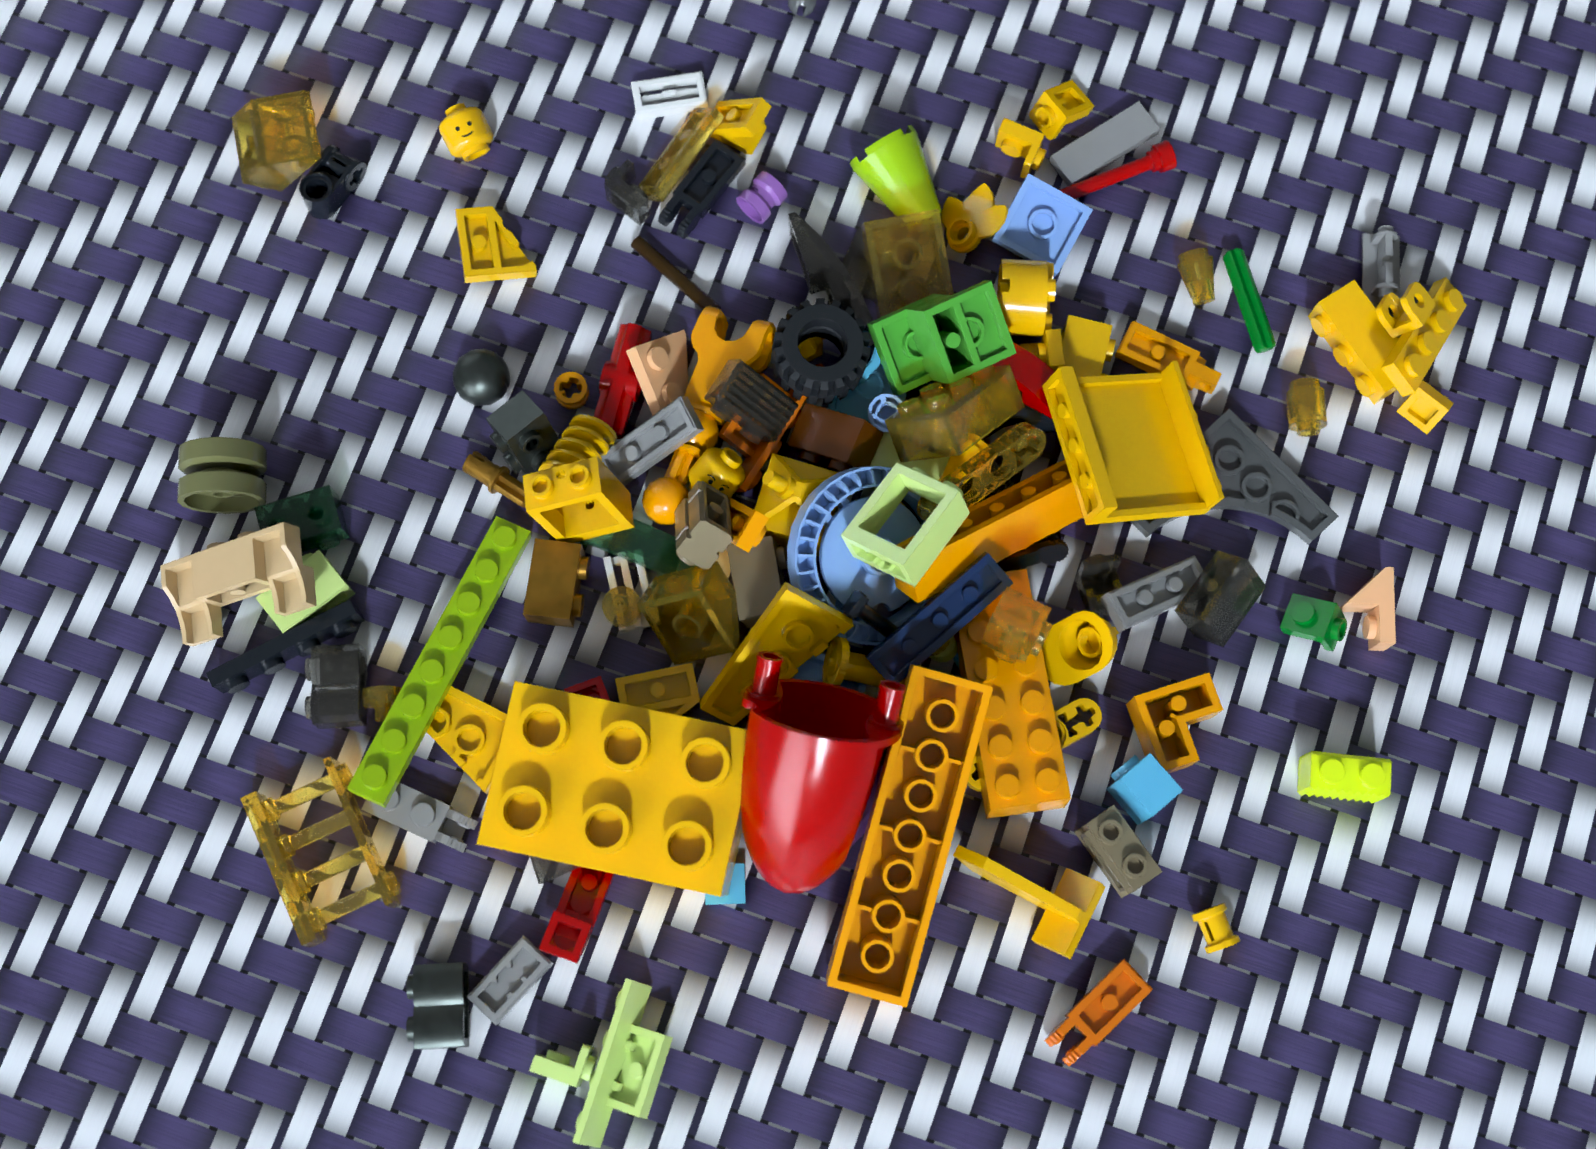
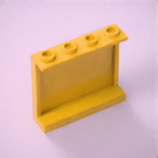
(1132, 445)

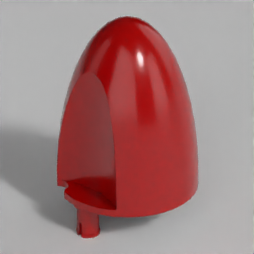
(809, 771)

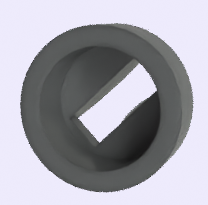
(808, 5)

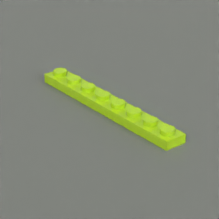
(439, 662)

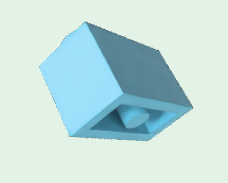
(1143, 787)

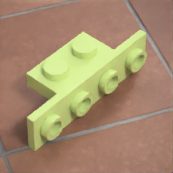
(626, 1068)

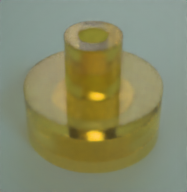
(625, 614)
(380, 698)

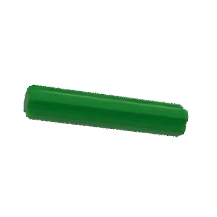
(1249, 300)

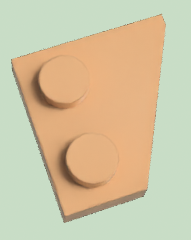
(661, 369)

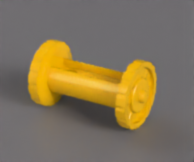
(846, 665)

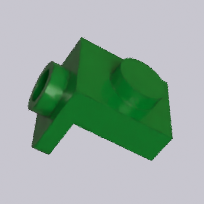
(1314, 620)

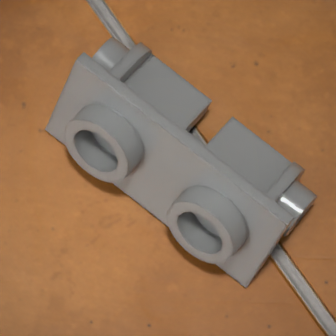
(1381, 263)

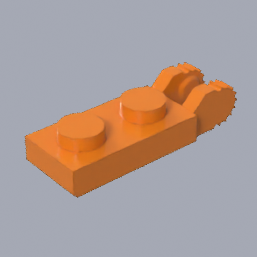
(1101, 1009)

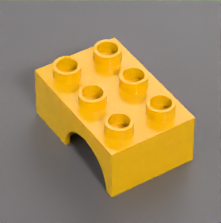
(617, 789)

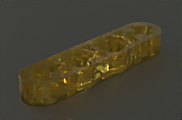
(1017, 446)

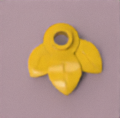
(974, 216)

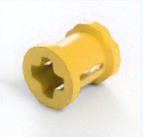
(1215, 928)

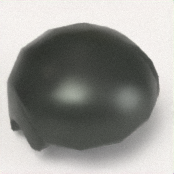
(481, 377)

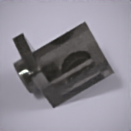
(1096, 578)

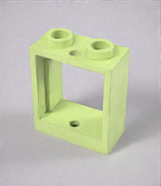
(914, 560)

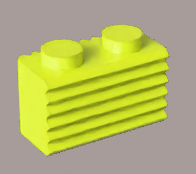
(1344, 776)

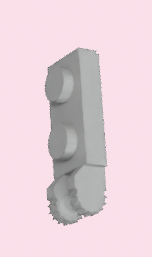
(421, 816)

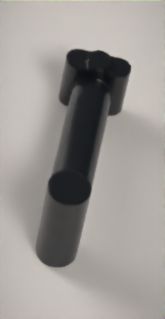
(857, 606)

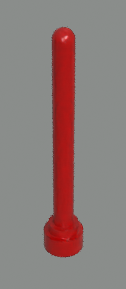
(1159, 158)

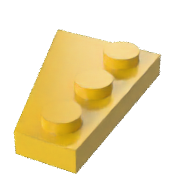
(469, 734)

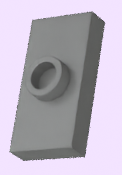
(510, 980)

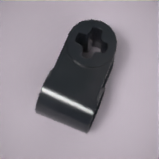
(331, 175)

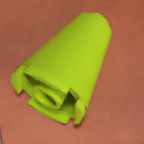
(898, 173)

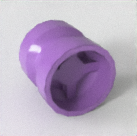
(761, 197)

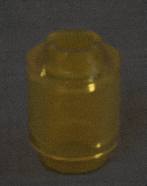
(1306, 407)

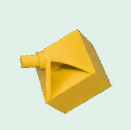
(784, 491)

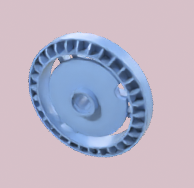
(837, 565)

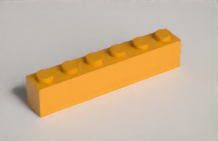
(1002, 527)

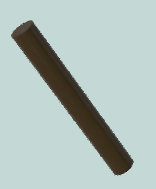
(672, 273)

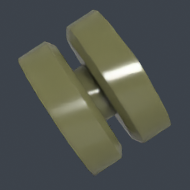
(221, 475)

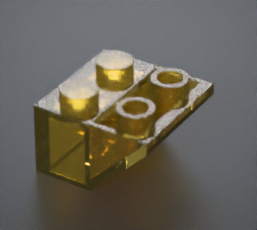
(276, 139)

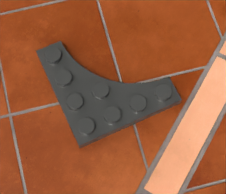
(1257, 482)

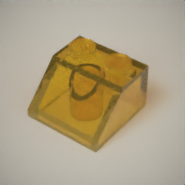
(693, 613)

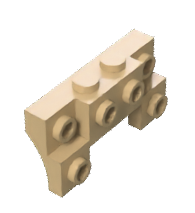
(236, 571)

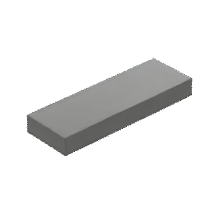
(1104, 144)
(653, 440)
(1151, 594)

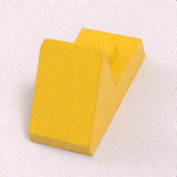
(742, 123)

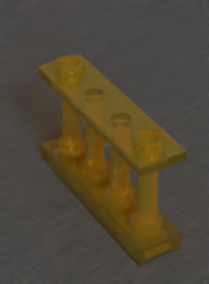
(280, 849)

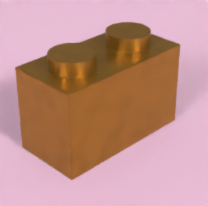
(555, 583)

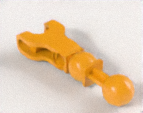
(713, 352)

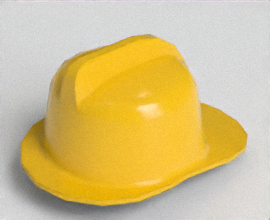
(1078, 647)

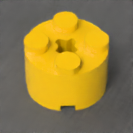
(1025, 295)

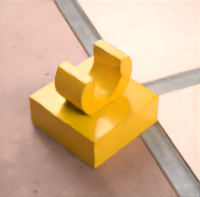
(1425, 407)

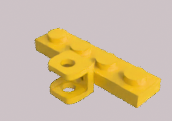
(1422, 330)

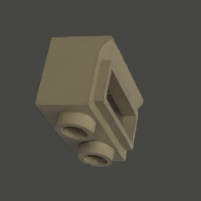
(1118, 851)

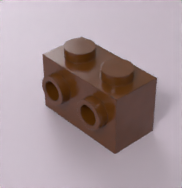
(834, 439)

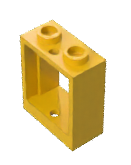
(566, 503)

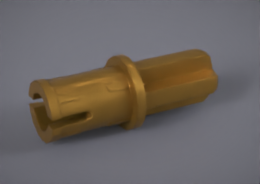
(494, 477)

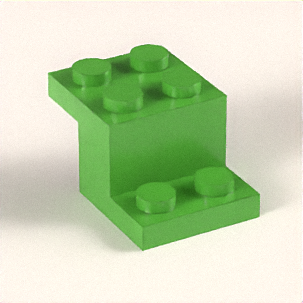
(942, 338)

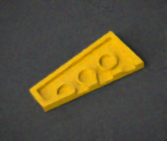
(791, 626)

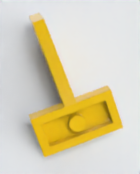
(1065, 911)

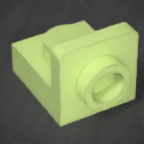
(557, 1067)

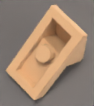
(1378, 602)

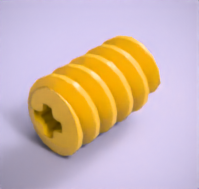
(581, 440)

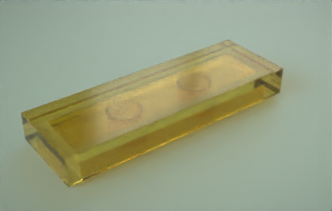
(680, 153)

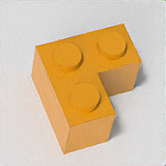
(1164, 716)

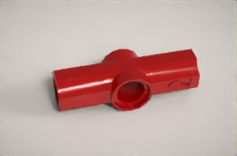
(618, 380)

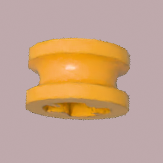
(565, 381)

